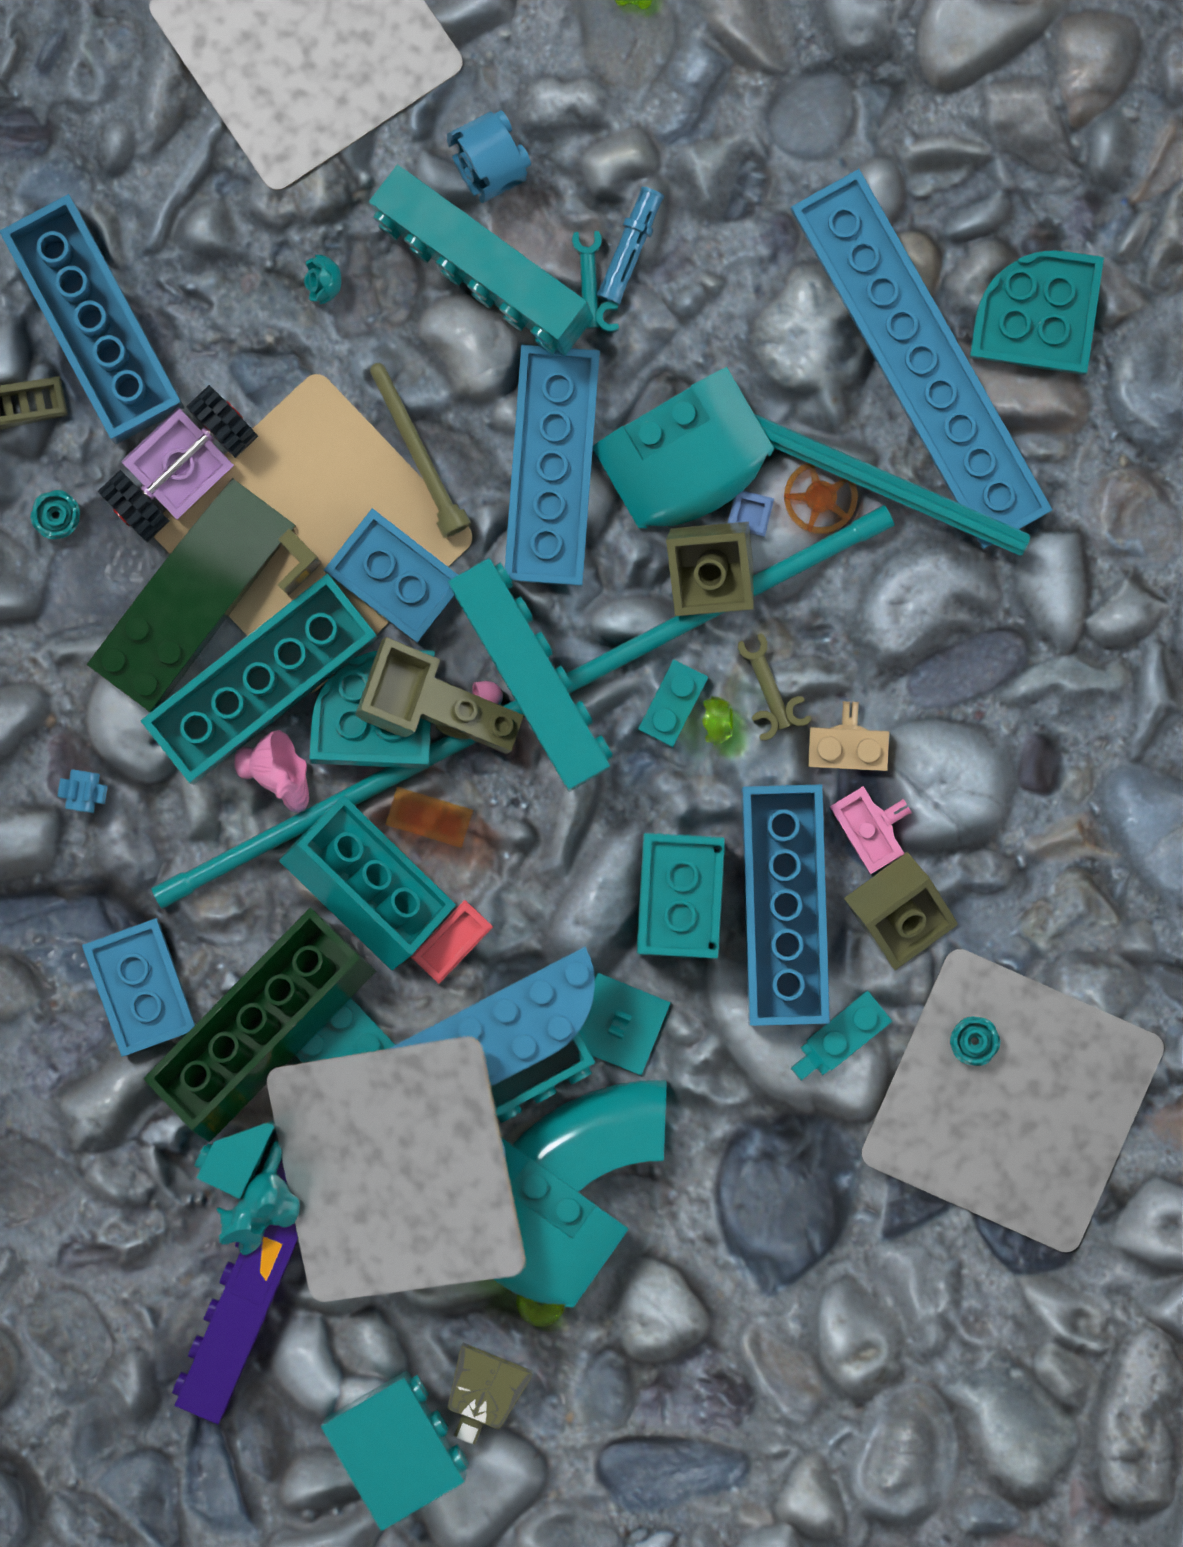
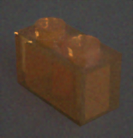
(430, 817)

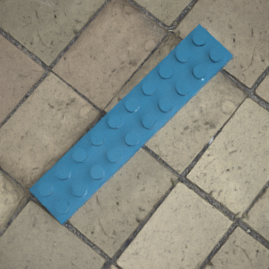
(918, 353)

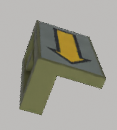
(308, 562)

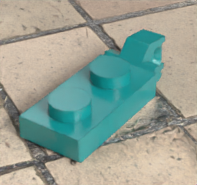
(842, 1037)

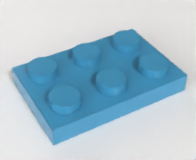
(393, 575)
(139, 987)

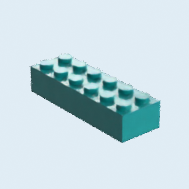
(481, 260)
(529, 673)
(259, 679)

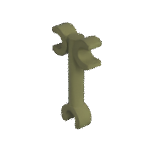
(780, 716)

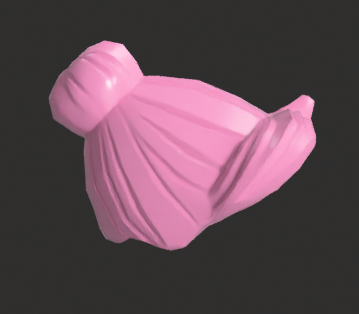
(276, 769)

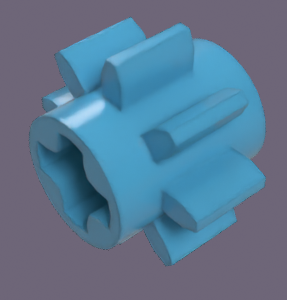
(82, 791)

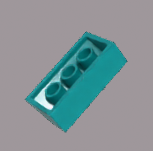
(367, 883)

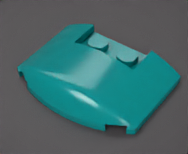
(686, 453)
(560, 1233)

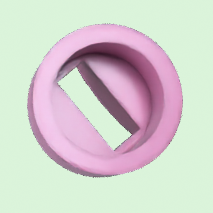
(488, 691)

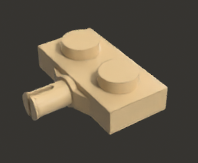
(848, 744)

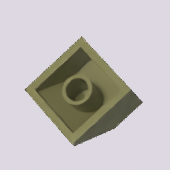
(711, 568)
(901, 910)

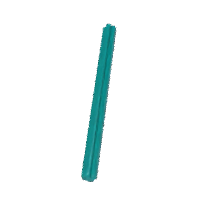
(895, 488)

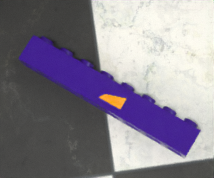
(234, 1323)

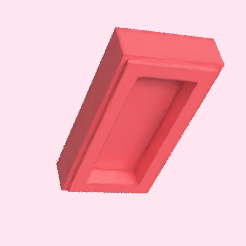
(451, 941)

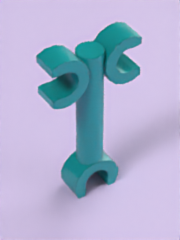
(589, 283)

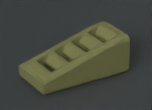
(41, 414)

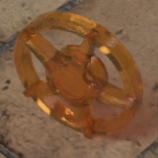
(819, 498)

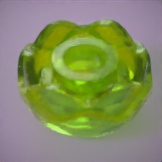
(718, 720)
(538, 1315)

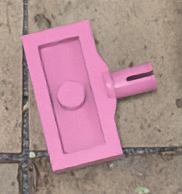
(870, 828)

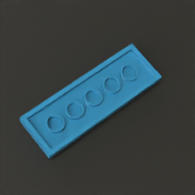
(551, 466)

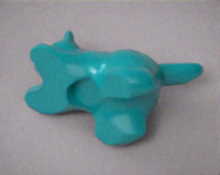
(263, 1203)

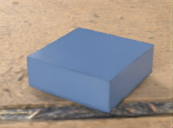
(754, 509)

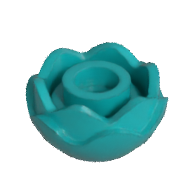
(322, 279)
(53, 502)
(987, 1044)

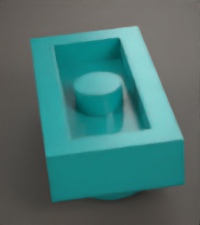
(673, 703)

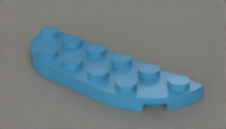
(525, 1018)

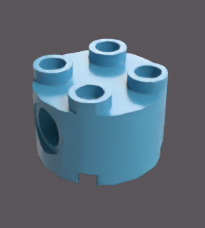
(488, 155)

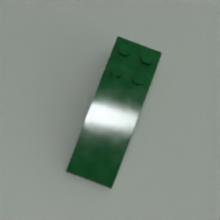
(190, 596)

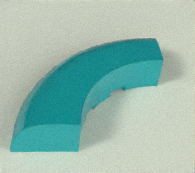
(600, 1132)

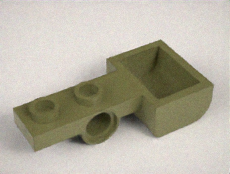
(404, 690)

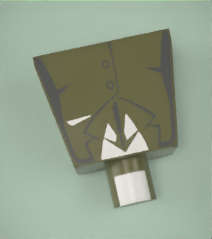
(484, 1391)

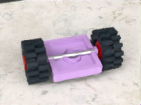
(177, 463)

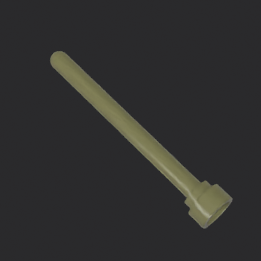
(450, 517)

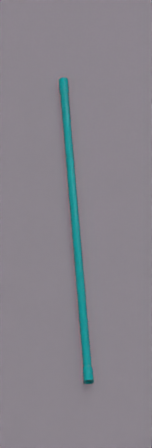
(187, 882)

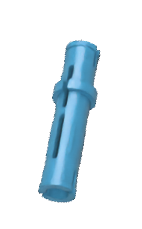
(630, 245)

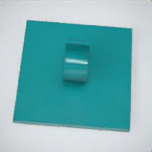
(623, 1023)

